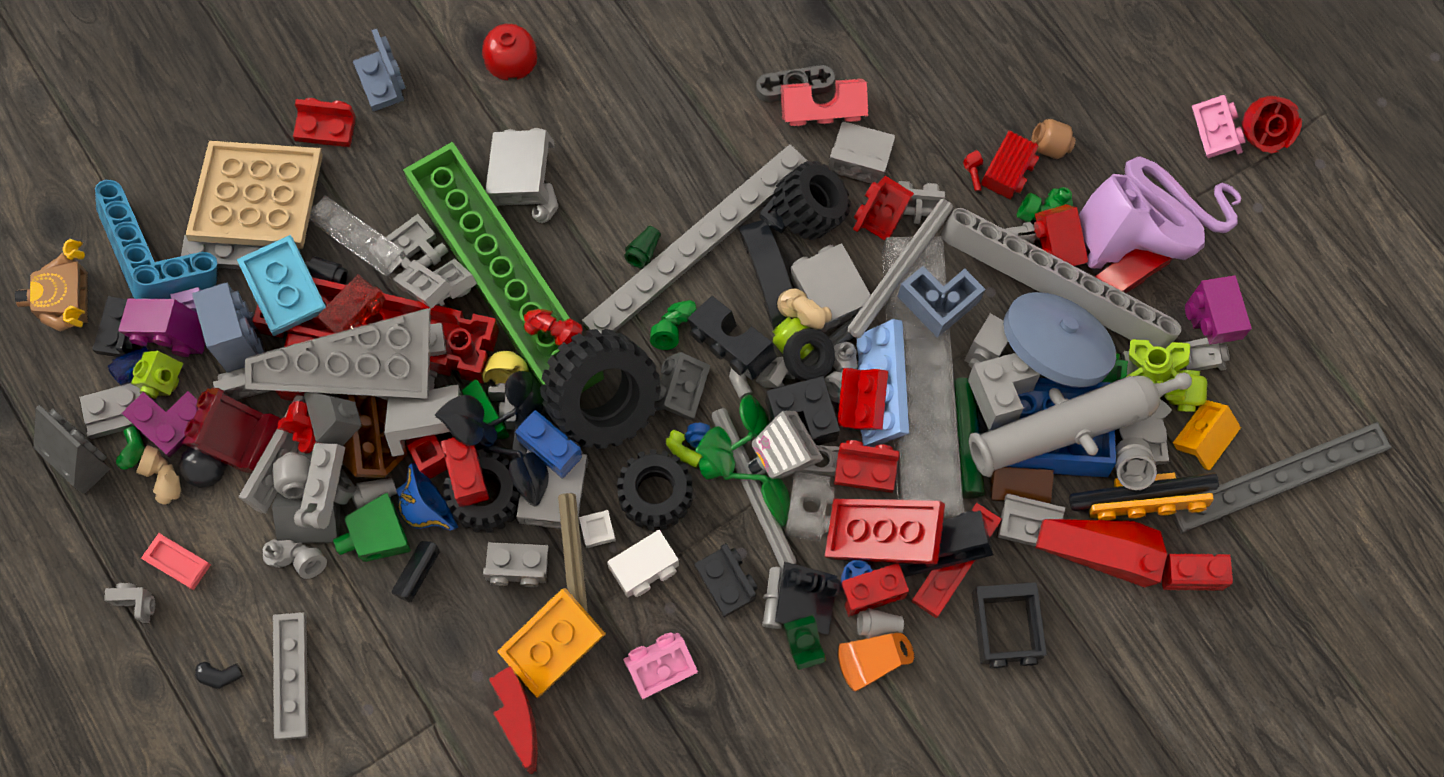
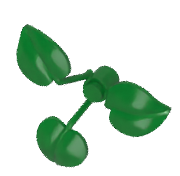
(719, 458)

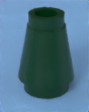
(642, 247)

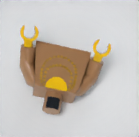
(58, 290)

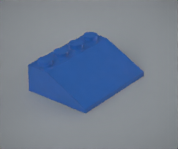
(1072, 458)

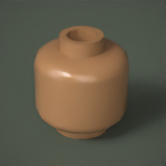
(1053, 138)

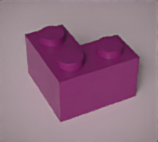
(1219, 310)
(163, 323)
(162, 427)

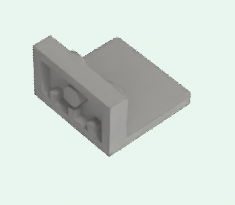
(861, 153)

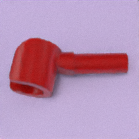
(971, 163)

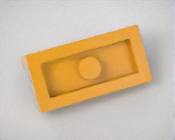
(1208, 433)

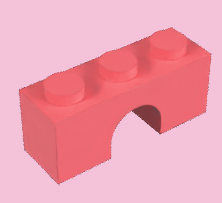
(848, 102)

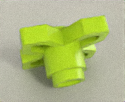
(1160, 363)

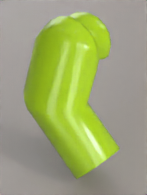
(685, 454)

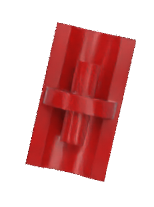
(299, 425)

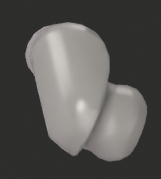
(740, 384)

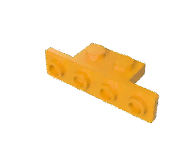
(1163, 506)

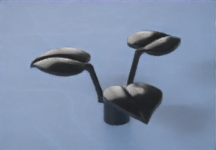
(464, 420)

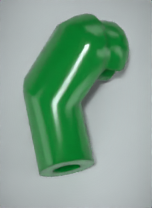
(133, 451)

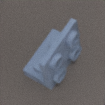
(380, 75)

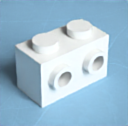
(644, 564)

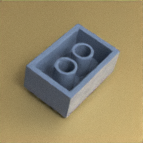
(227, 326)

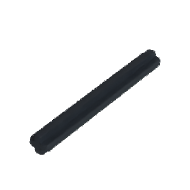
(1157, 489)

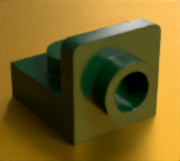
(804, 642)

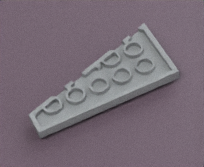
(366, 360)

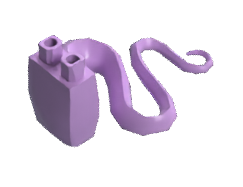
(1137, 214)

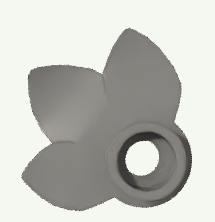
(1151, 429)

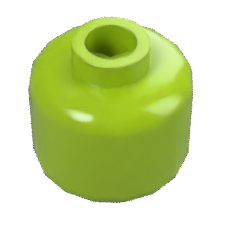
(785, 331)
(1195, 395)

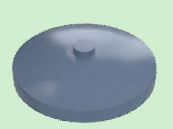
(1059, 339)

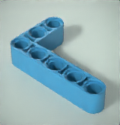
(143, 275)

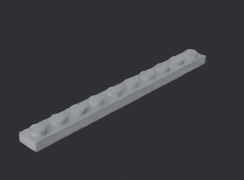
(693, 244)

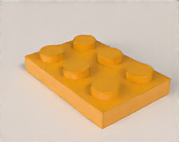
(551, 642)

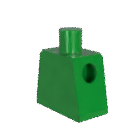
(374, 531)

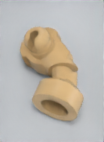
(795, 304)
(167, 482)

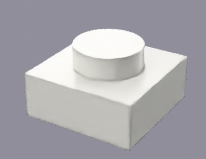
(597, 529)

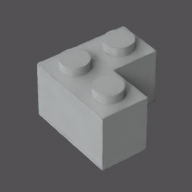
(997, 388)

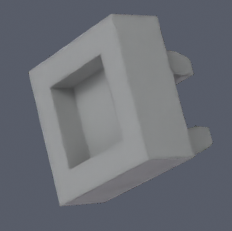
(774, 374)

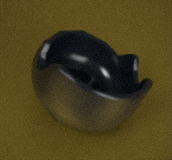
(200, 469)

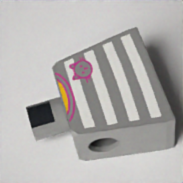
(784, 447)

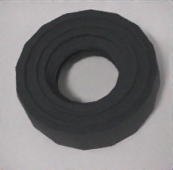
(825, 350)

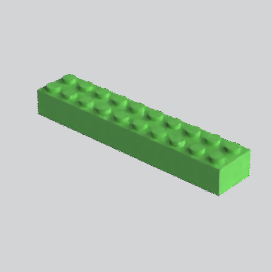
(488, 251)

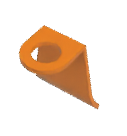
(872, 658)

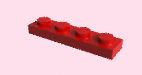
(943, 582)

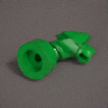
(1033, 204)
(665, 333)

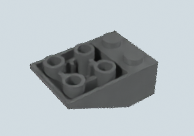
(68, 450)

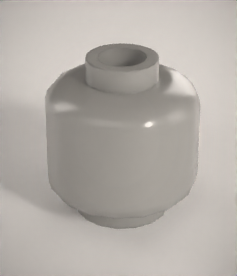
(291, 475)

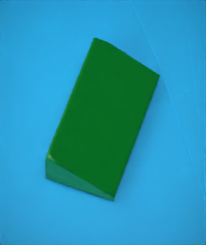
(476, 390)

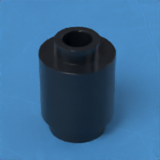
(327, 270)

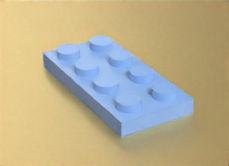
(884, 349)

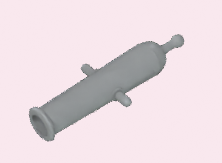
(1072, 421)

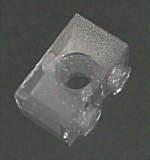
(809, 488)

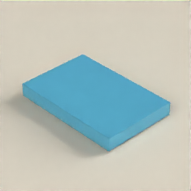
(282, 285)

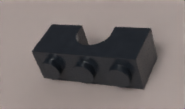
(745, 353)

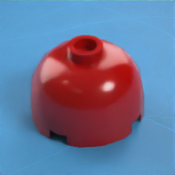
(509, 52)
(1271, 123)

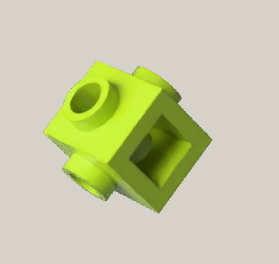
(156, 374)

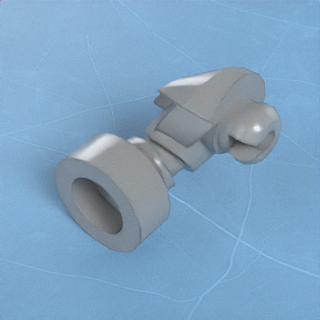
(844, 358)
(307, 561)

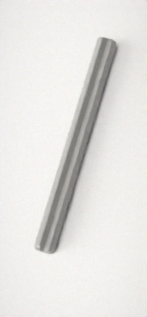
(900, 268)
(753, 489)

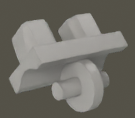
(922, 200)

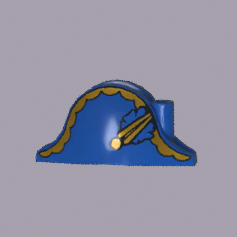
(422, 503)

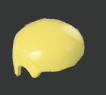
(502, 365)

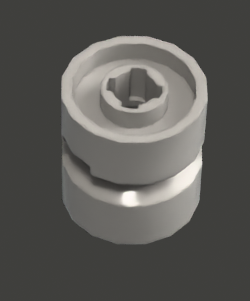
(1135, 463)

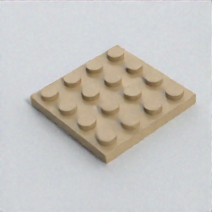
(254, 194)

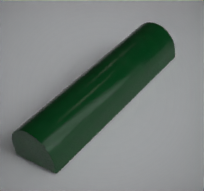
(967, 423)

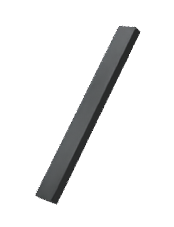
(1287, 475)

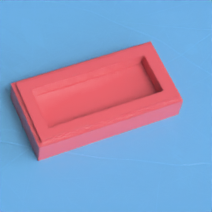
(176, 561)

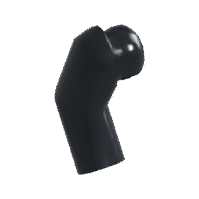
(216, 678)

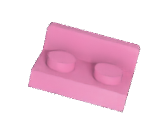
(1217, 126)
(660, 664)

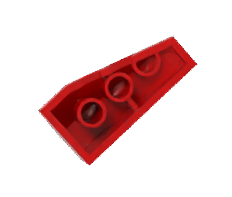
(1112, 547)

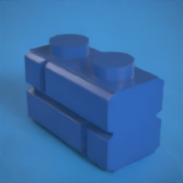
(548, 444)

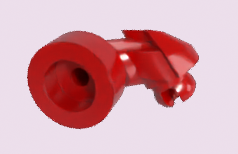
(542, 320)

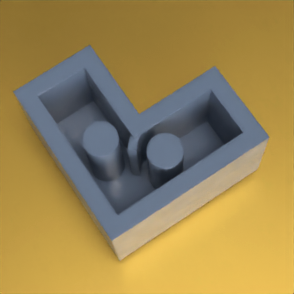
(937, 304)

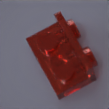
(352, 306)

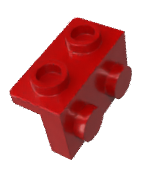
(884, 208)

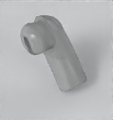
(545, 211)

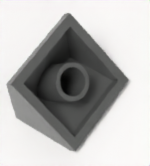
(286, 529)

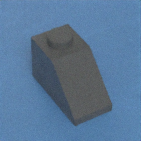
(332, 418)

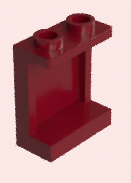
(229, 430)

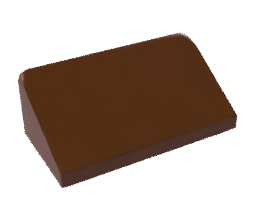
(1022, 482)

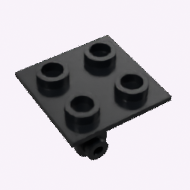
(806, 594)

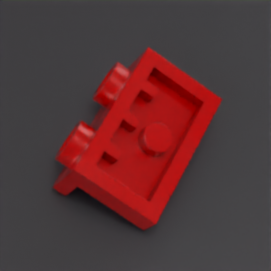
(324, 122)
(862, 399)
(866, 466)
(874, 589)

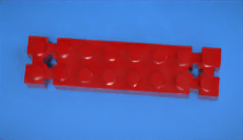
(470, 359)

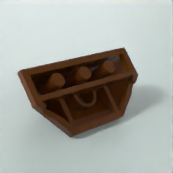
(368, 450)

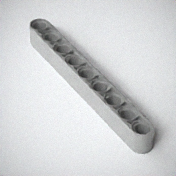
(1054, 276)

